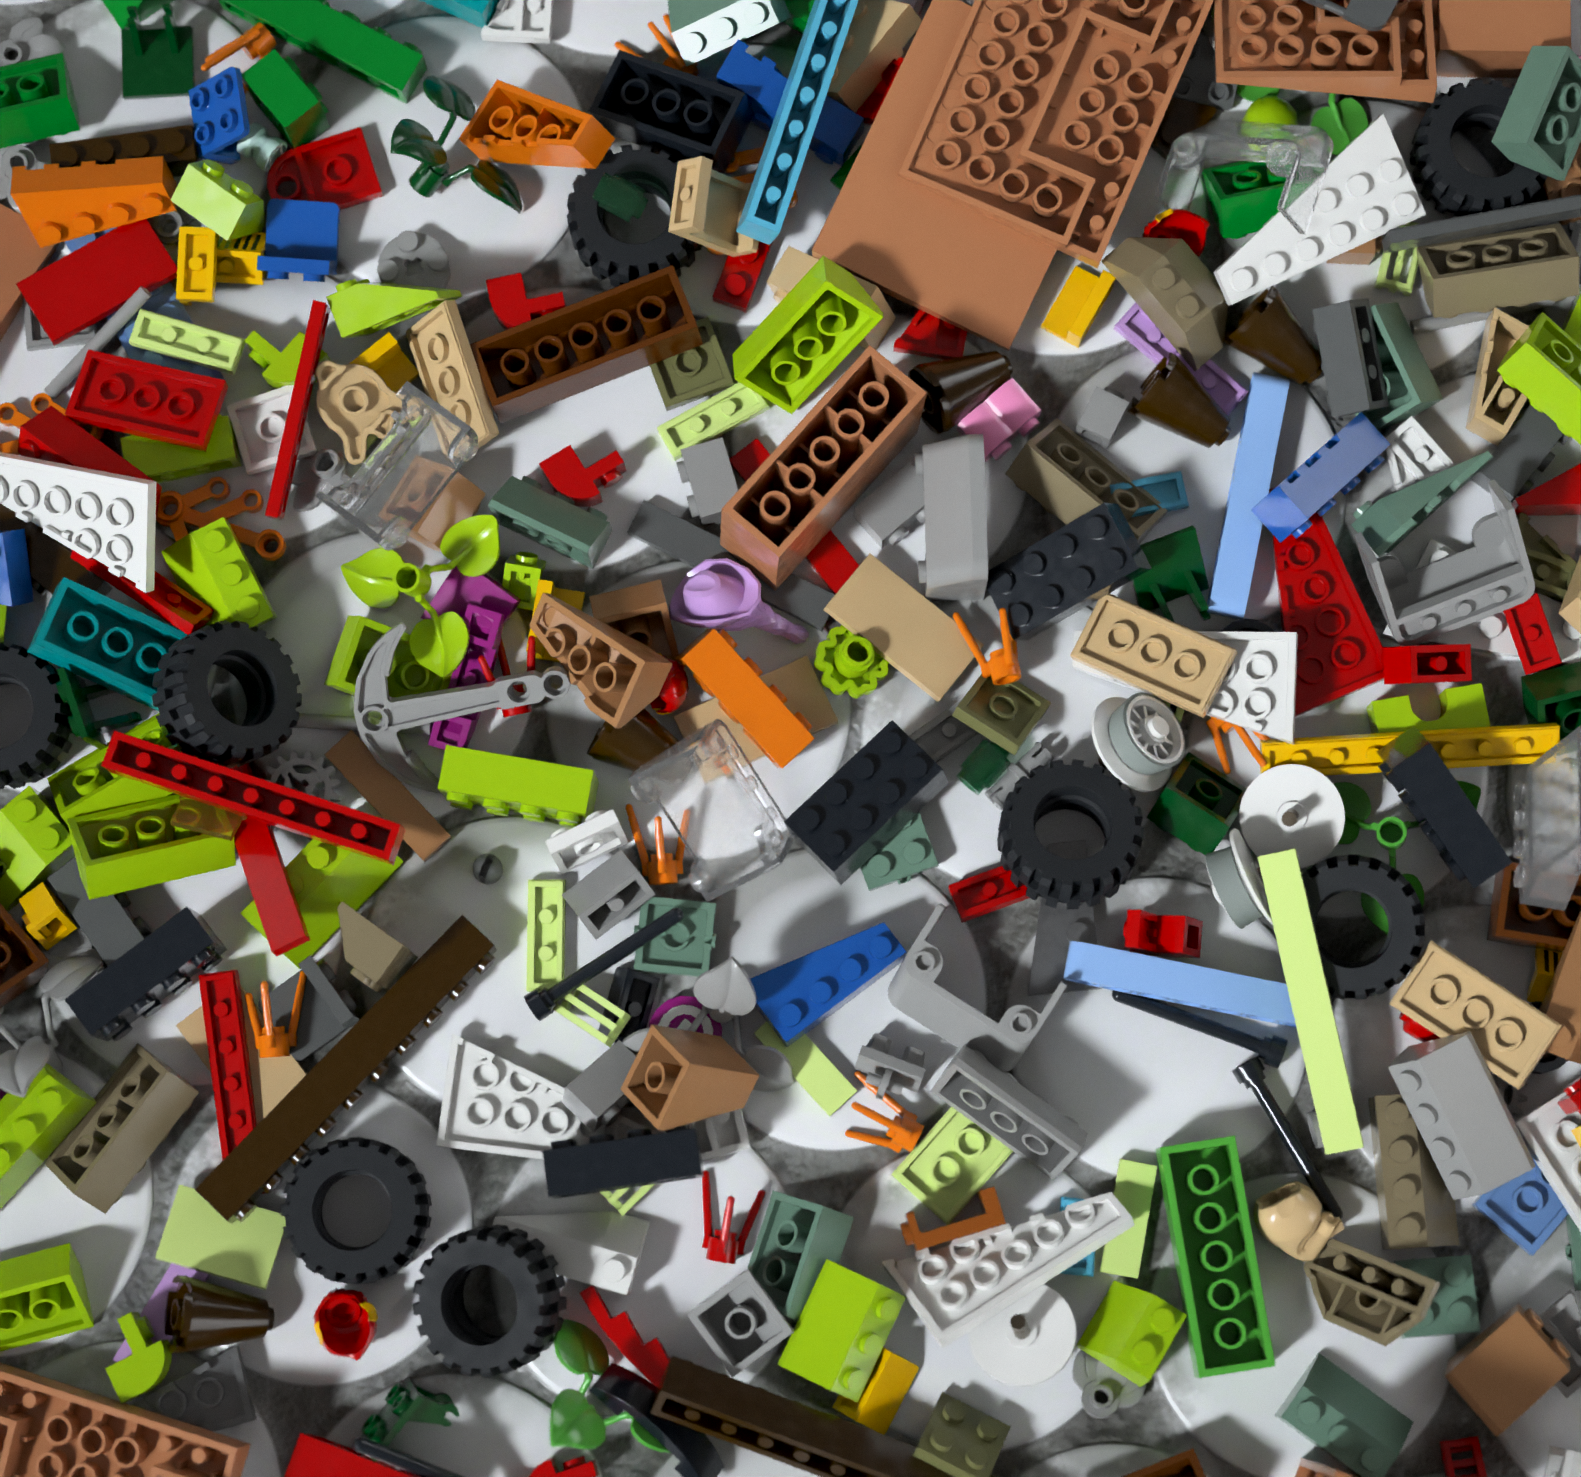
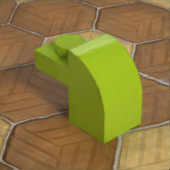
(281, 365)
(146, 1365)

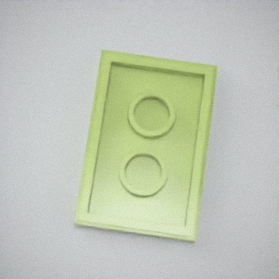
(951, 1164)
(209, 1244)

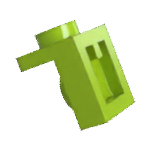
(522, 577)

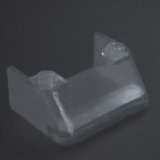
(1287, 150)

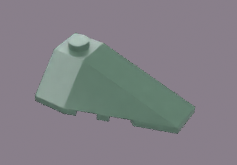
(1400, 513)

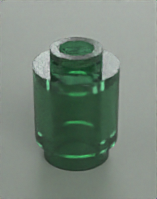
(620, 197)
(983, 766)

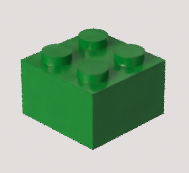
(286, 99)

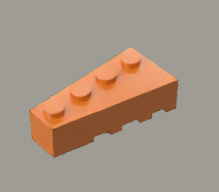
(534, 130)
(91, 197)
(746, 697)

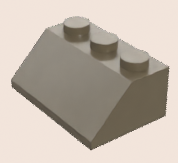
(372, 952)

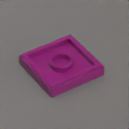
(480, 591)

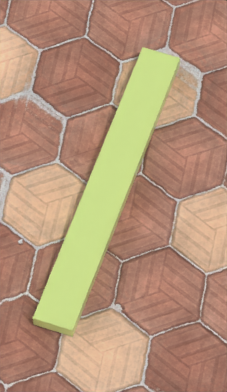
(1310, 1001)

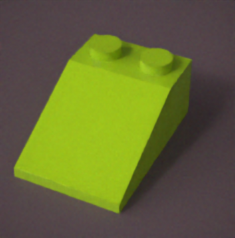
(369, 307)
(353, 647)
(31, 844)

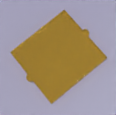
(206, 819)

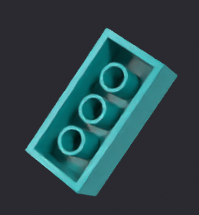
(103, 640)

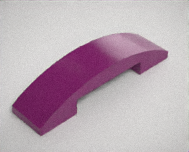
(484, 639)

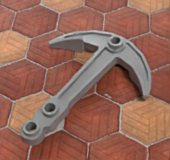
(413, 710)

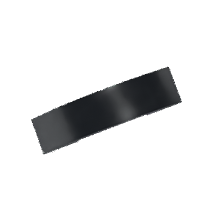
(627, 1391)

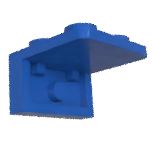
(220, 116)
(301, 239)

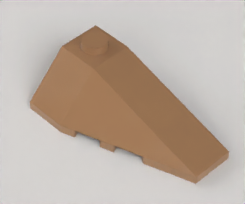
(605, 664)
(1563, 999)

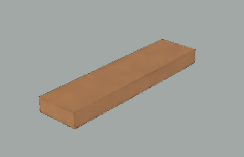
(387, 795)

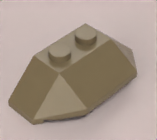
(1173, 293)
(1368, 1292)

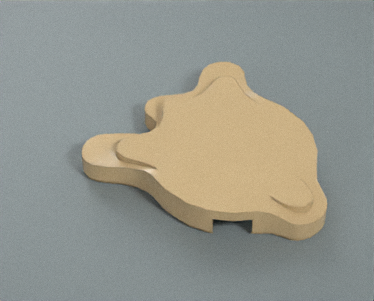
(354, 405)

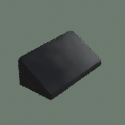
(635, 995)

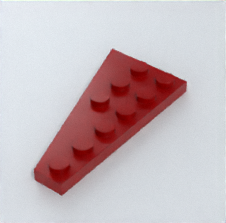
(1320, 603)

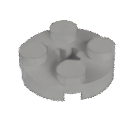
(410, 248)

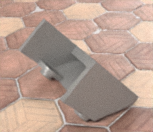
(954, 519)
(1456, 588)
(952, 1018)

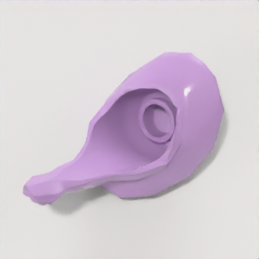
(727, 598)

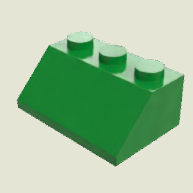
(36, 101)
(1242, 196)

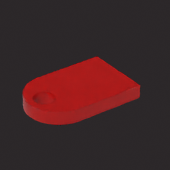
(328, 171)

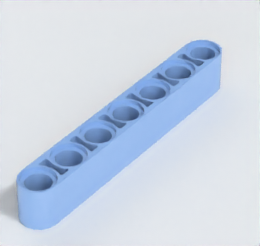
(1247, 488)
(1179, 983)

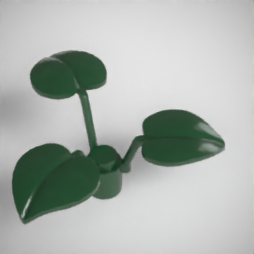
(417, 142)

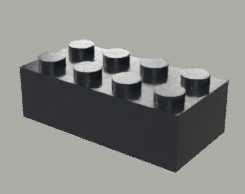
(672, 110)
(1067, 571)
(866, 802)
(1447, 812)
(147, 975)
(622, 1163)

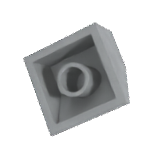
(740, 1323)

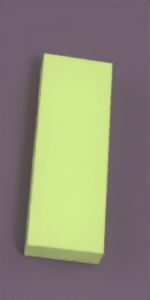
(187, 341)
(712, 418)
(545, 933)
(811, 1070)
(1134, 1191)

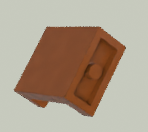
(991, 1218)

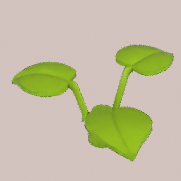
(382, 574)

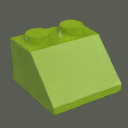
(219, 200)
(1131, 1332)

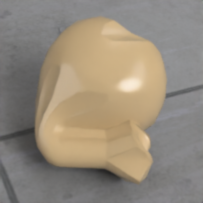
(1295, 1221)

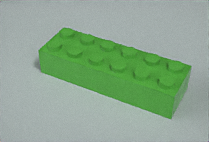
(1215, 1257)

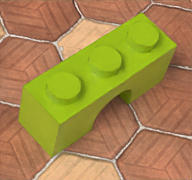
(1459, 709)

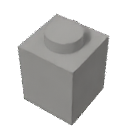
(1102, 416)

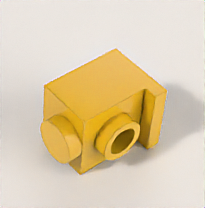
(46, 916)

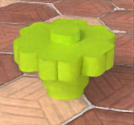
(849, 663)

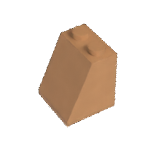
(687, 1077)
(1507, 1368)

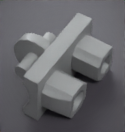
(888, 1071)

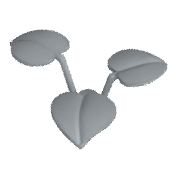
(727, 995)
(23, 1064)

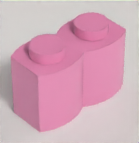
(1001, 419)

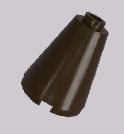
(1276, 338)
(958, 386)
(1180, 404)
(633, 743)
(213, 1316)

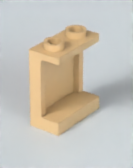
(709, 208)

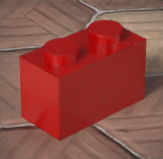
(1427, 664)

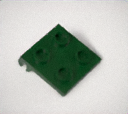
(157, 60)
(1174, 573)
(82, 721)
(405, 1404)

